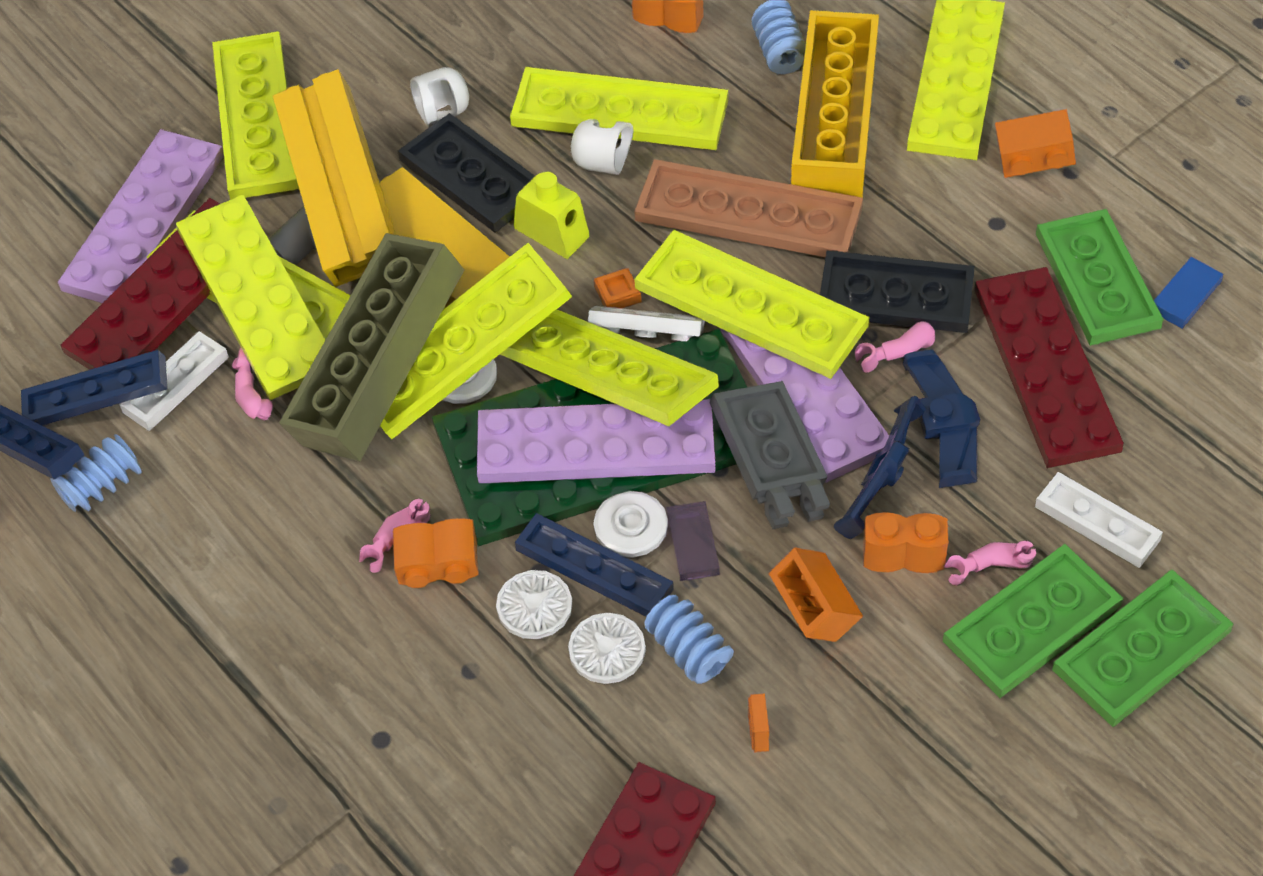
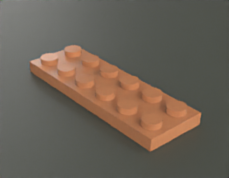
(748, 209)

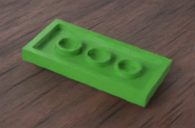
(1098, 277)
(1032, 620)
(1142, 647)

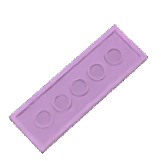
(141, 214)
(830, 409)
(591, 443)

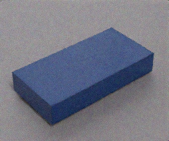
(1187, 292)

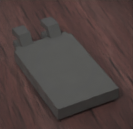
(772, 450)

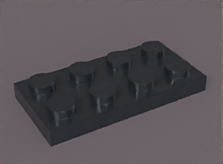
(467, 170)
(900, 289)

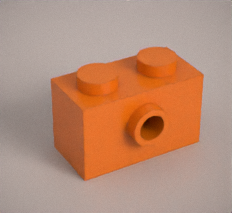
(1035, 143)
(815, 594)

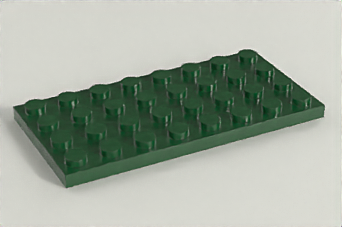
(508, 507)

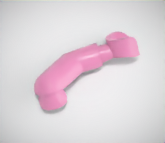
(917, 337)
(245, 394)
(384, 537)
(993, 554)

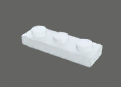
(647, 322)
(184, 373)
(1098, 519)

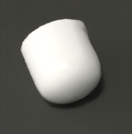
(437, 90)
(596, 148)

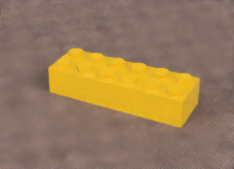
(835, 102)

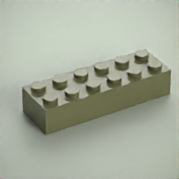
(372, 346)

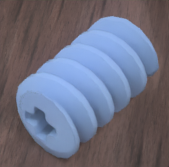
(779, 36)
(96, 473)
(688, 639)

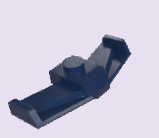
(946, 416)
(884, 470)

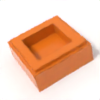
(617, 289)
(758, 723)

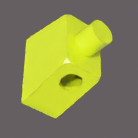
(551, 215)

